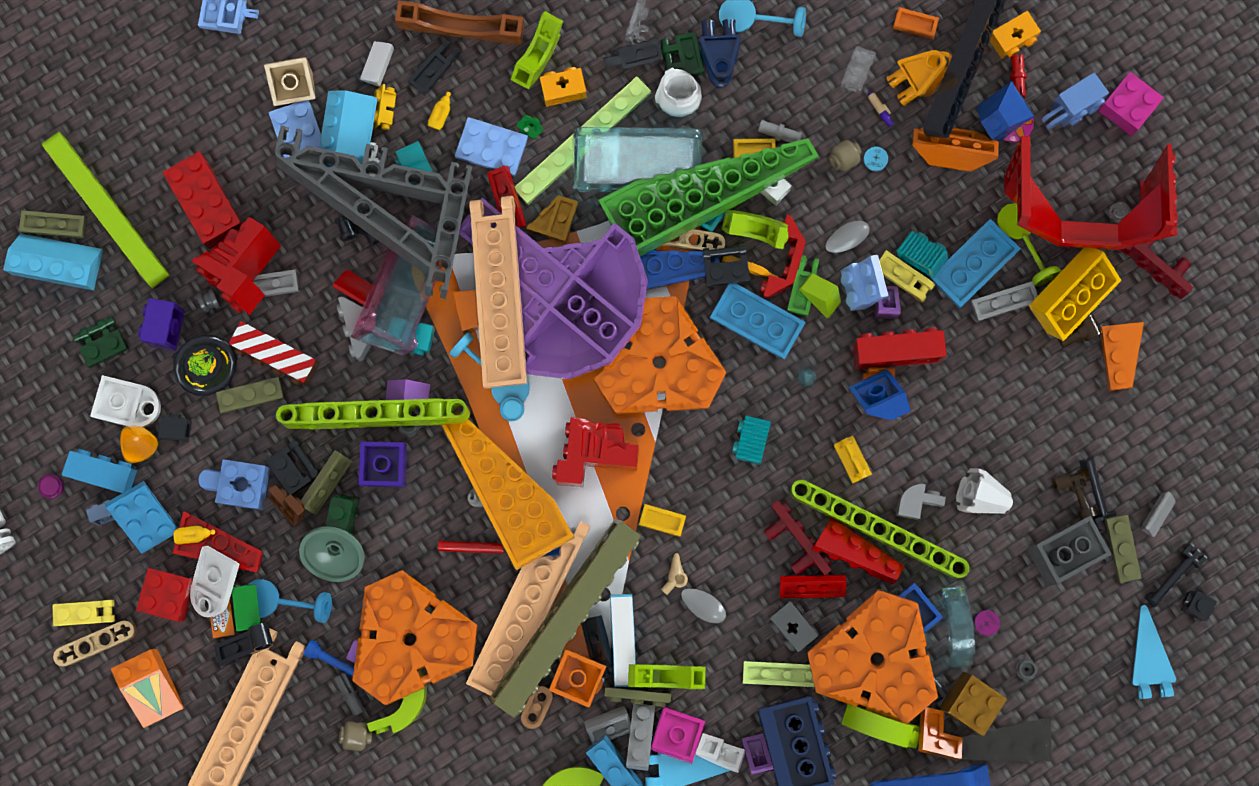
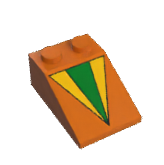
(147, 687)

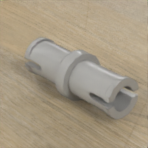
(779, 132)

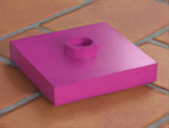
(677, 735)

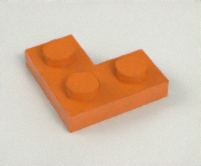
(932, 738)

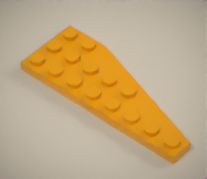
(517, 506)

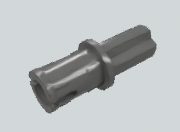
(349, 694)

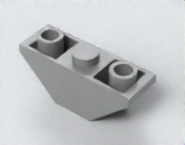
(351, 313)

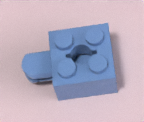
(1077, 102)
(237, 484)

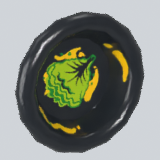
(204, 365)

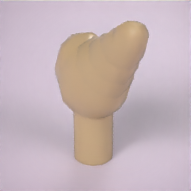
(676, 575)

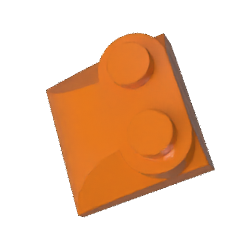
(577, 678)

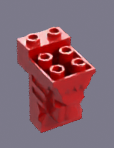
(237, 263)
(593, 447)

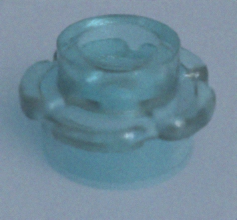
(806, 377)

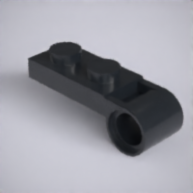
(244, 645)

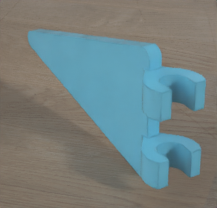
(1150, 659)
(680, 773)

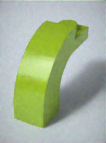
(539, 52)
(756, 227)
(666, 676)
(405, 715)
(881, 727)
(575, 777)

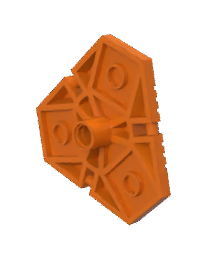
(688, 377)
(395, 610)
(899, 684)

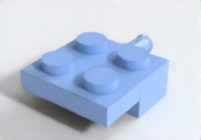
(225, 15)

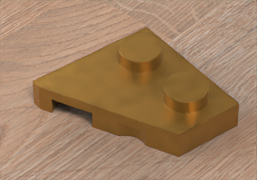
(555, 219)

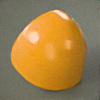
(137, 444)

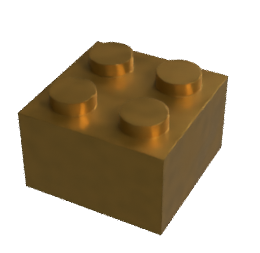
(973, 703)

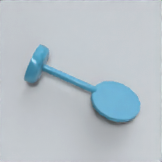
(745, 15)
(498, 393)

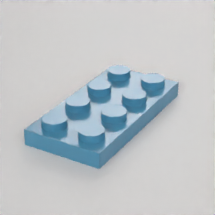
(975, 263)
(757, 320)

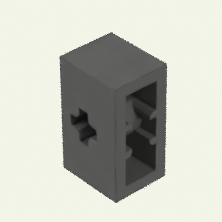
(804, 632)

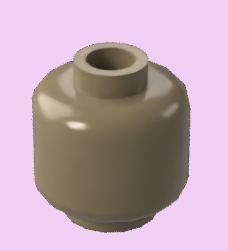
(845, 155)
(354, 736)

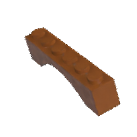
(430, 20)

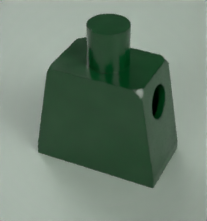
(342, 512)

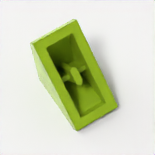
(821, 294)

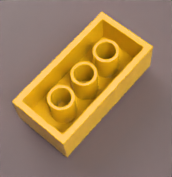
(1075, 293)

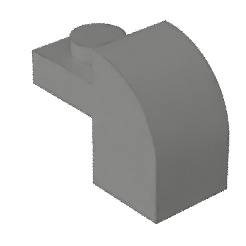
(911, 501)

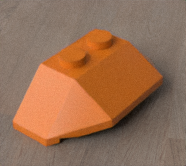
(960, 151)

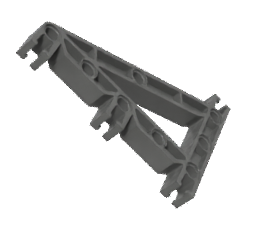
(333, 187)

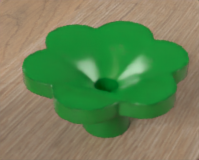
(530, 126)

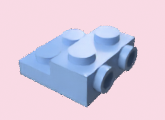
(864, 283)

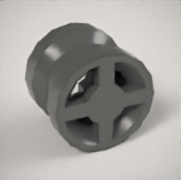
(209, 300)

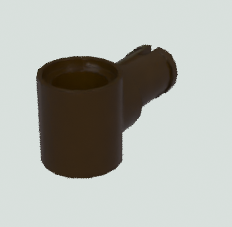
(1085, 331)

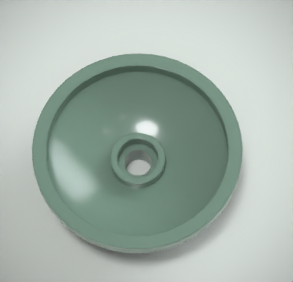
(331, 554)

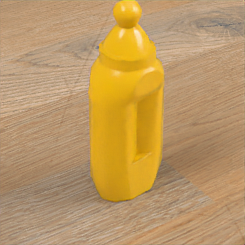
(440, 112)
(191, 534)

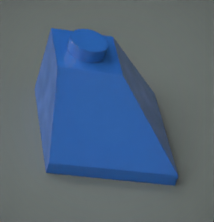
(1004, 112)
(881, 396)

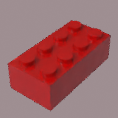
(203, 199)
(899, 349)

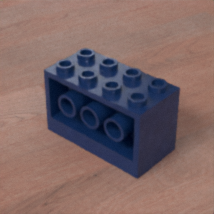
(781, 740)

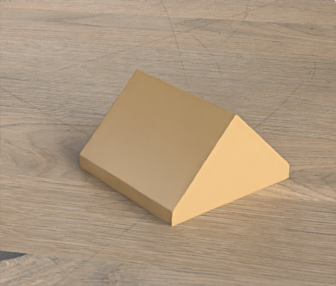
(290, 81)

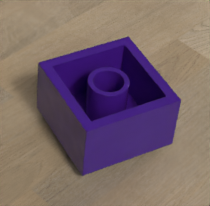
(161, 324)
(383, 464)

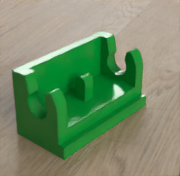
(245, 606)

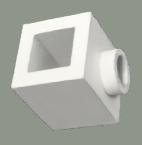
(777, 191)

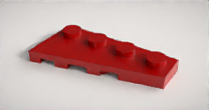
(848, 546)
(232, 547)

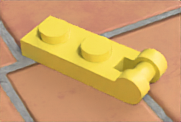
(905, 276)
(82, 613)

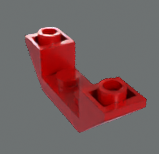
(777, 285)

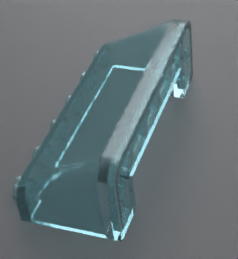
(618, 156)

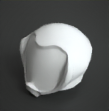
(673, 87)

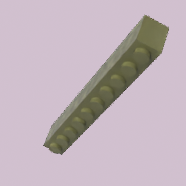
(564, 618)

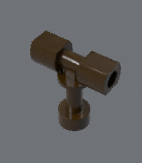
(1076, 482)

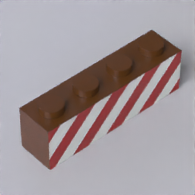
(273, 353)

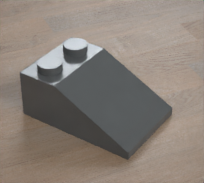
(1069, 551)

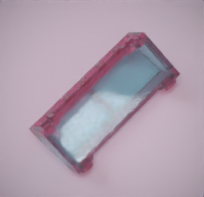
(396, 300)

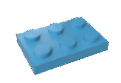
(141, 517)

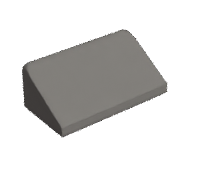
(1158, 514)
(612, 723)

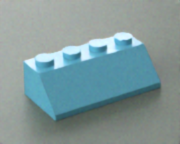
(348, 123)
(53, 261)

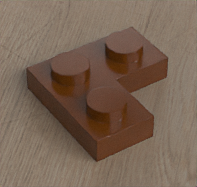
(290, 507)

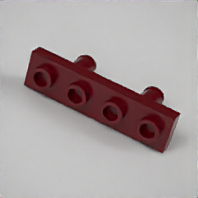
(1160, 271)
(786, 522)

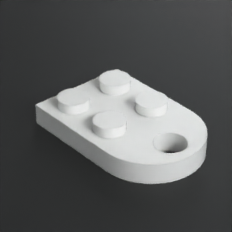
(125, 403)
(212, 582)

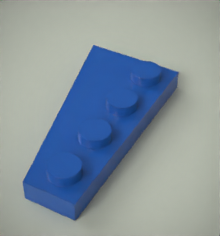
(673, 267)

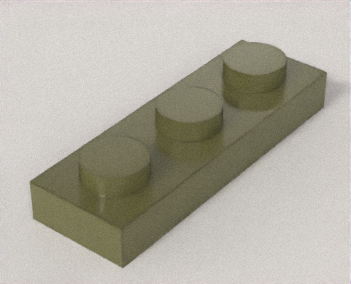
(52, 224)
(250, 395)
(325, 482)
(1122, 548)
(637, 696)

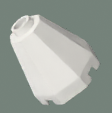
(982, 494)

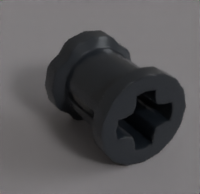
(346, 228)

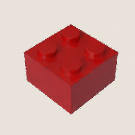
(165, 595)

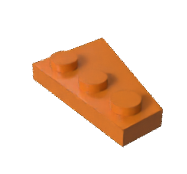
(1120, 353)

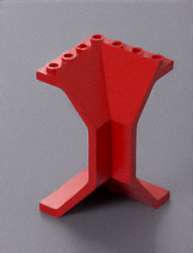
(1149, 221)

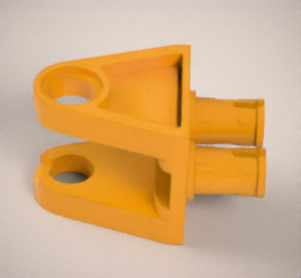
(922, 73)

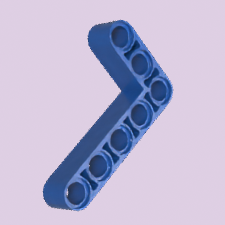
(970, 776)

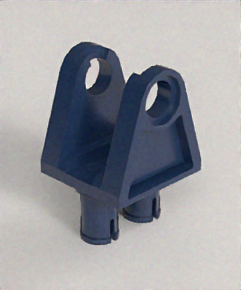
(719, 52)

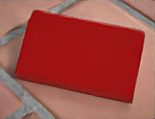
(353, 286)

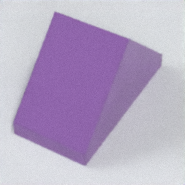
(890, 306)
(406, 390)
(757, 754)

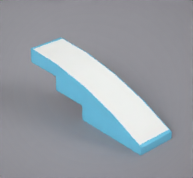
(622, 637)

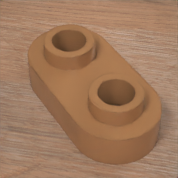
(537, 707)

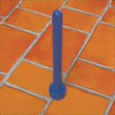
(314, 651)

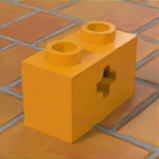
(1023, 26)
(552, 89)

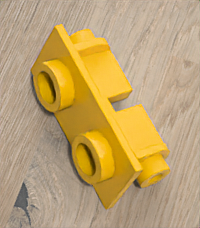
(385, 99)
(852, 459)

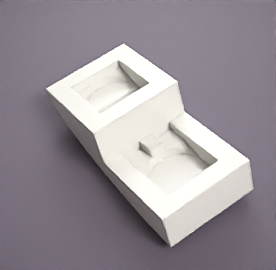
(720, 753)

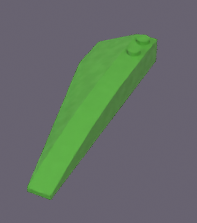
(680, 201)

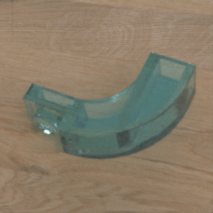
(960, 626)

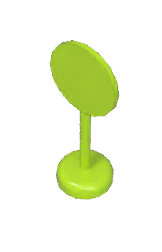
(1008, 224)

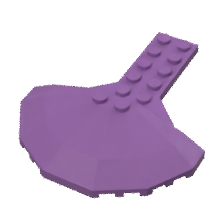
(576, 300)

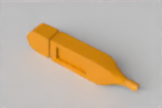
(753, 268)

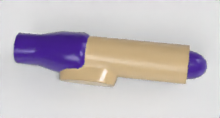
(882, 109)

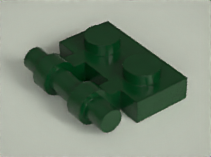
(688, 53)
(103, 348)

